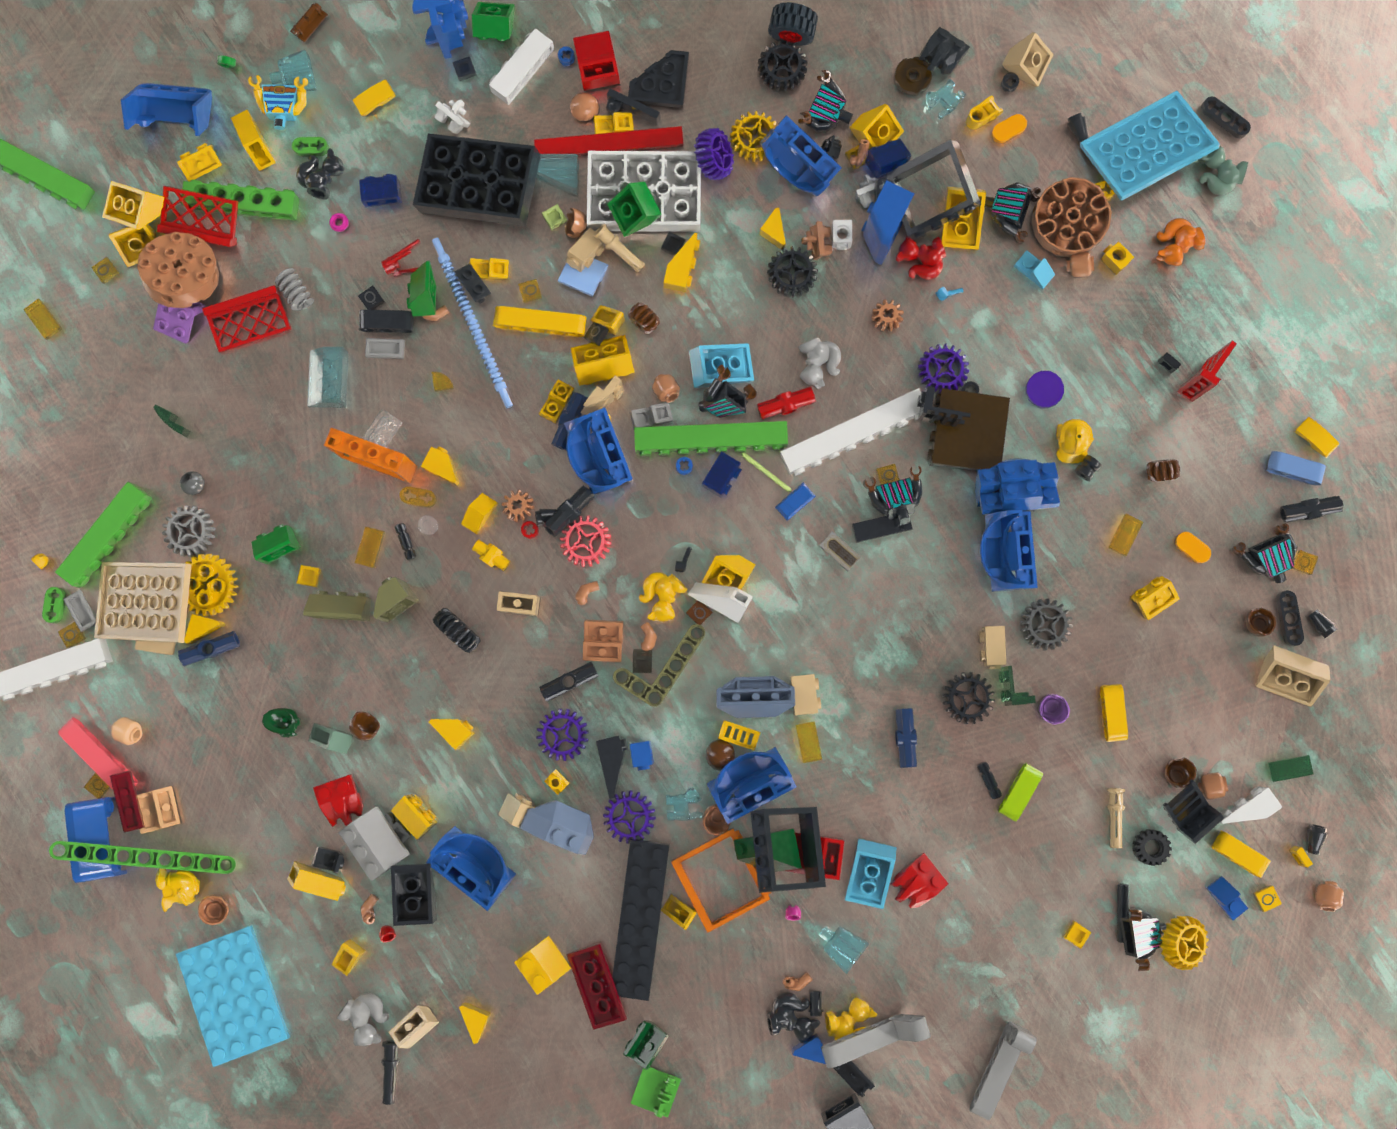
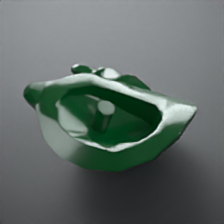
(281, 721)

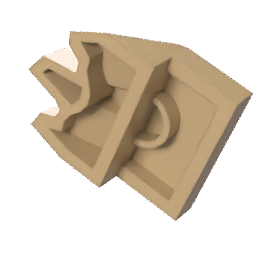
(600, 398)

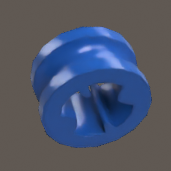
(565, 61)
(678, 466)

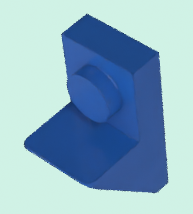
(1227, 898)

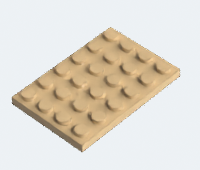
(143, 601)

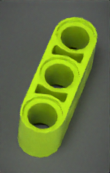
(1020, 792)

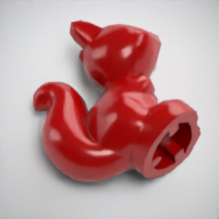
(929, 256)

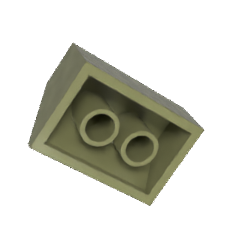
(393, 599)
(338, 606)

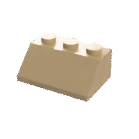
(1293, 676)

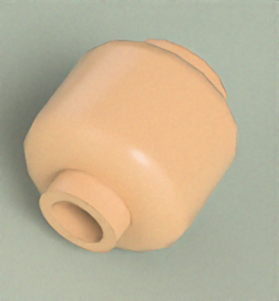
(126, 731)

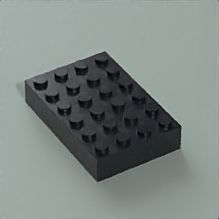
(477, 179)

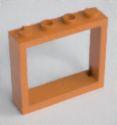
(370, 455)
(687, 884)

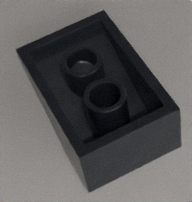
(612, 758)
(413, 895)

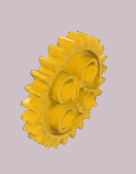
(216, 598)

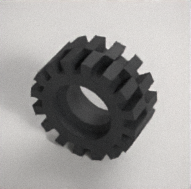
(1160, 856)

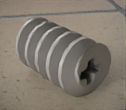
(292, 291)

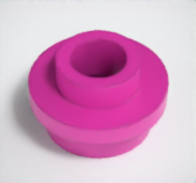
(339, 217)

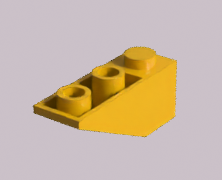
(678, 269)

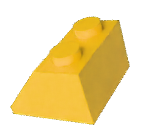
(542, 965)

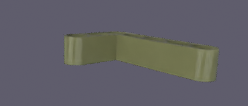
(666, 671)

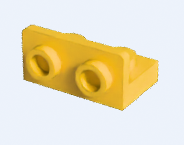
(199, 163)
(1155, 597)

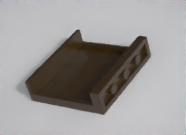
(978, 441)

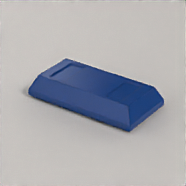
(795, 501)

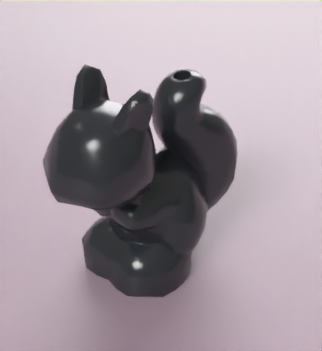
(316, 179)
(783, 1017)

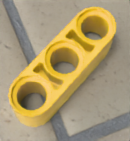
(1113, 712)
(1240, 854)

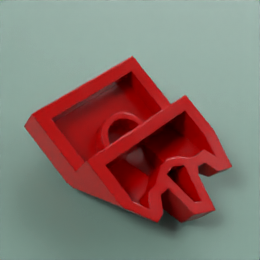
(339, 800)
(919, 882)

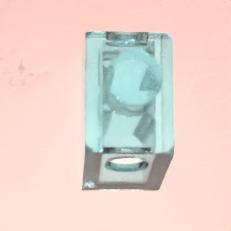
(295, 66)
(843, 946)

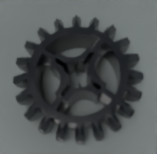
(774, 54)
(792, 256)
(456, 630)
(965, 705)

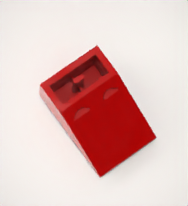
(596, 60)
(832, 856)

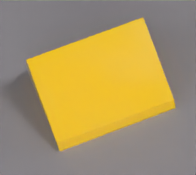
(131, 242)

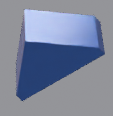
(810, 1049)

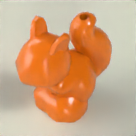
(1185, 238)

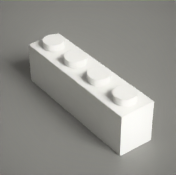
(521, 66)

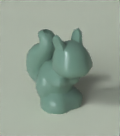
(1228, 173)

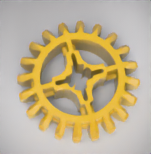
(741, 129)
(1184, 942)

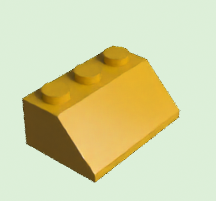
(131, 205)
(602, 362)

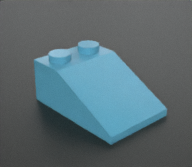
(707, 358)
(871, 873)

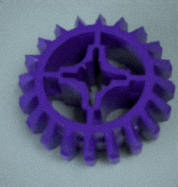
(714, 154)
(938, 363)
(553, 749)
(612, 821)

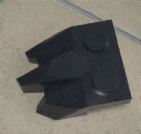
(943, 51)

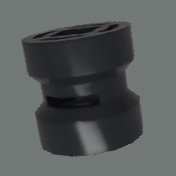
(1088, 468)

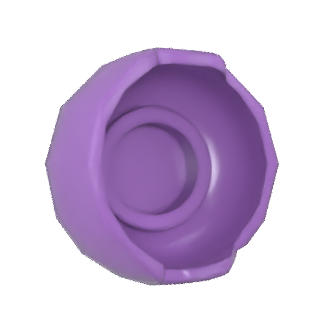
(1054, 709)

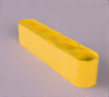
(539, 321)

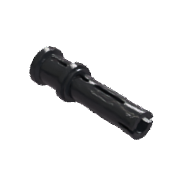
(389, 1062)

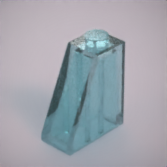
(560, 172)

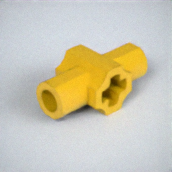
(491, 555)
(557, 782)

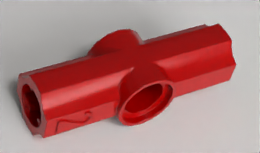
(786, 403)

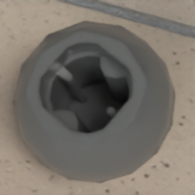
(192, 483)

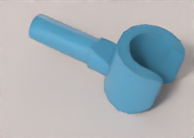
(943, 294)

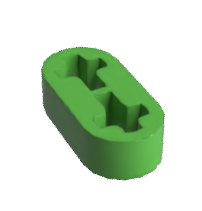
(311, 145)
(53, 605)

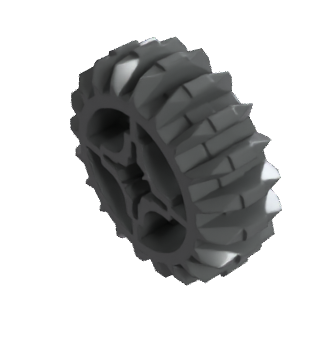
(1060, 615)

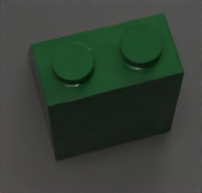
(783, 846)

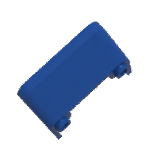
(167, 103)
(885, 219)
(88, 824)

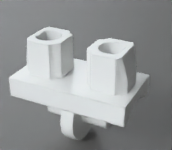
(445, 111)
(865, 194)

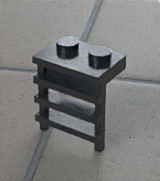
(926, 410)
(1192, 813)

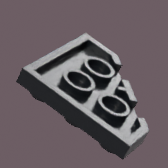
(662, 81)

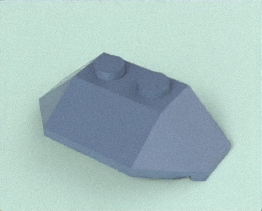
(755, 697)
(560, 826)

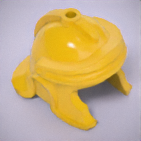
(1071, 447)
(177, 887)

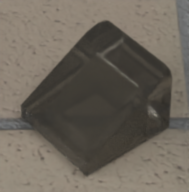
(642, 661)

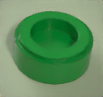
(225, 61)

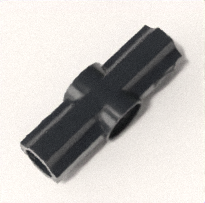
(1311, 509)
(568, 511)
(580, 675)

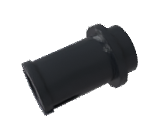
(815, 1003)

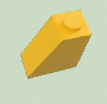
(252, 140)
(315, 881)

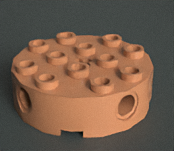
(1089, 217)
(178, 270)

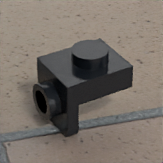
(328, 859)

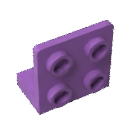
(176, 321)

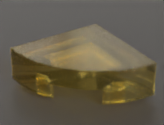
(441, 382)

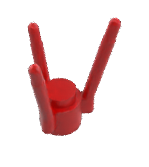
(392, 264)

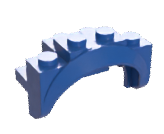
(447, 27)
(799, 157)
(596, 451)
(1018, 486)
(1009, 551)
(750, 783)
(472, 867)

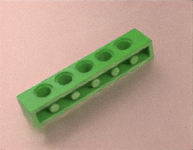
(285, 210)

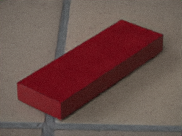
(127, 801)

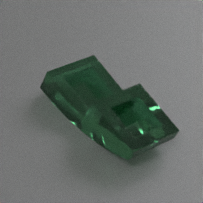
(169, 419)
(1291, 768)

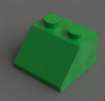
(493, 21)
(634, 208)
(422, 291)
(274, 544)

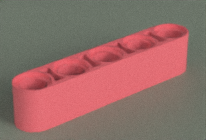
(92, 750)

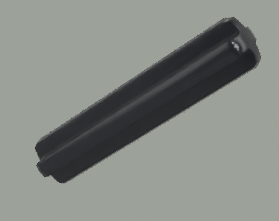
(1122, 908)

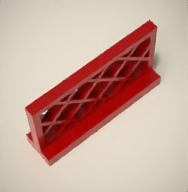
(208, 235)
(243, 302)
(1206, 377)

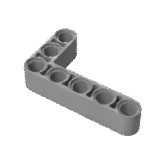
(874, 1037)
(1011, 1043)

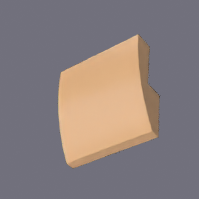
(158, 809)

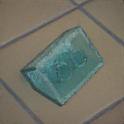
(328, 377)

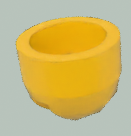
(40, 560)

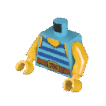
(280, 101)

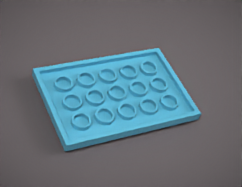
(1149, 145)
(232, 996)

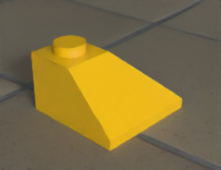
(877, 126)
(729, 571)

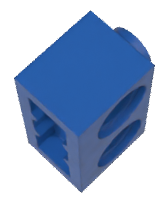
(641, 755)

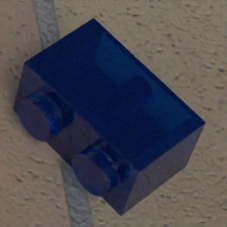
(887, 157)
(380, 190)
(722, 474)

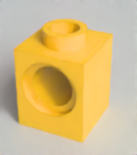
(1117, 265)

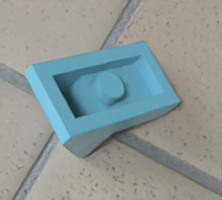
(1034, 269)

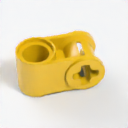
(985, 111)

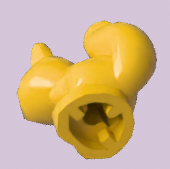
(666, 589)
(844, 1024)

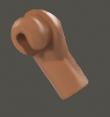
(584, 590)
(797, 984)

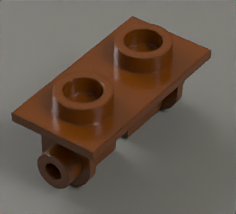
(309, 22)

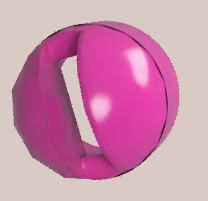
(793, 913)

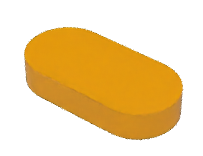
(1009, 128)
(1192, 547)

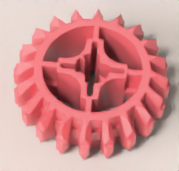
(593, 536)

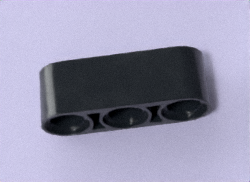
(386, 321)

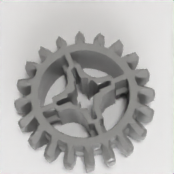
(193, 525)

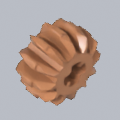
(888, 322)
(517, 499)

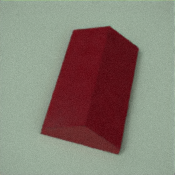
(596, 986)

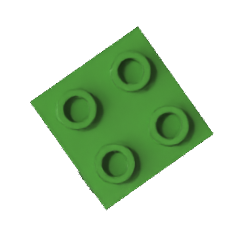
(656, 1091)

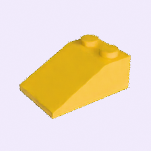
(966, 230)

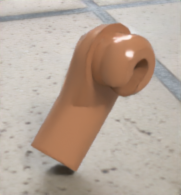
(862, 152)
(440, 312)
(650, 637)
(367, 910)

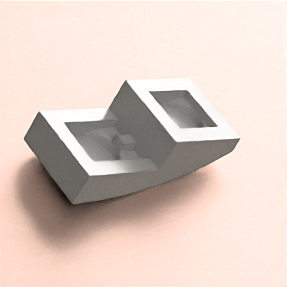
(651, 416)

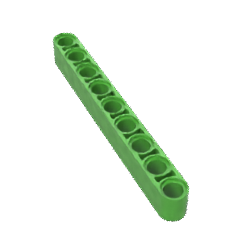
(133, 853)

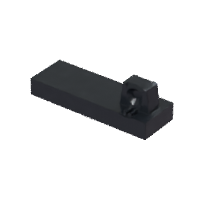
(619, 101)
(878, 528)

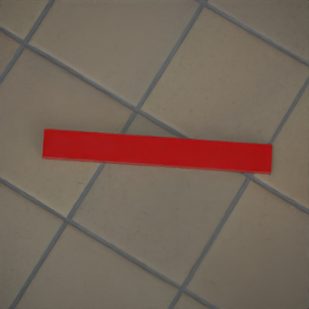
(614, 141)

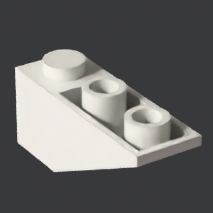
(724, 599)
(1256, 806)

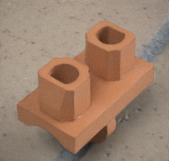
(815, 240)

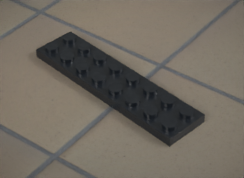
(640, 918)

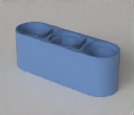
(1296, 468)

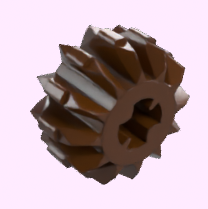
(643, 318)
(1163, 470)

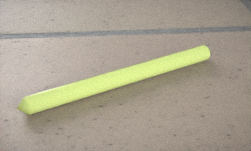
(766, 472)

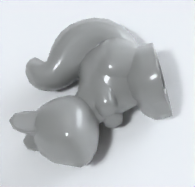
(818, 354)
(358, 1013)

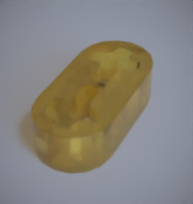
(417, 501)

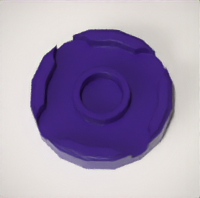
(1044, 389)

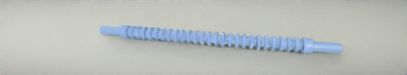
(480, 341)

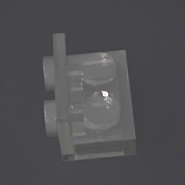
(382, 429)

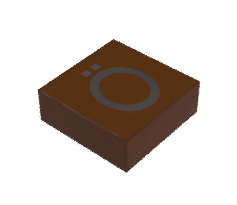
(699, 612)

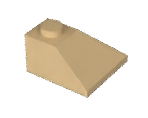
(1028, 59)

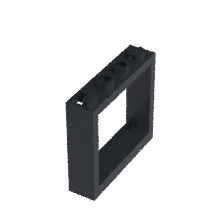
(949, 147)
(810, 846)

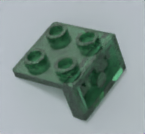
(1008, 694)

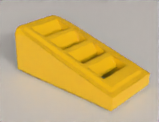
(723, 731)

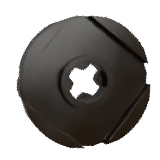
(912, 86)

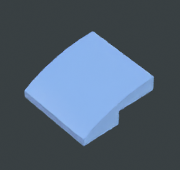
(584, 281)

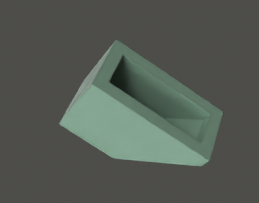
(330, 738)

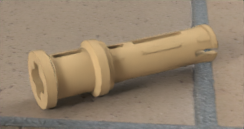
(612, 242)
(1116, 842)

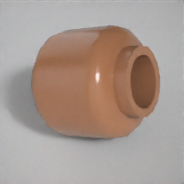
(1080, 265)
(666, 388)
(1213, 785)
(1329, 896)

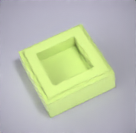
(554, 217)

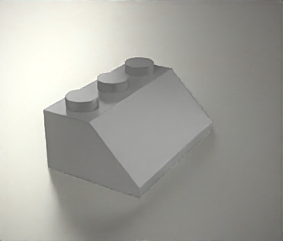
(374, 843)

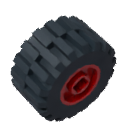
(793, 23)

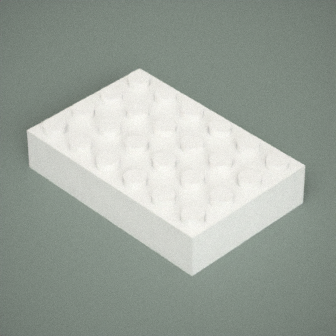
(670, 176)

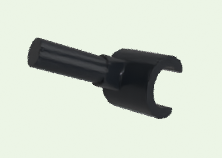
(681, 565)

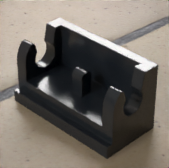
(855, 1077)

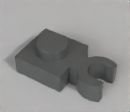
(398, 827)

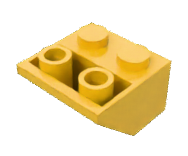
(414, 815)

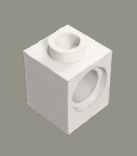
(845, 227)

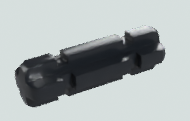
(405, 541)
(989, 780)

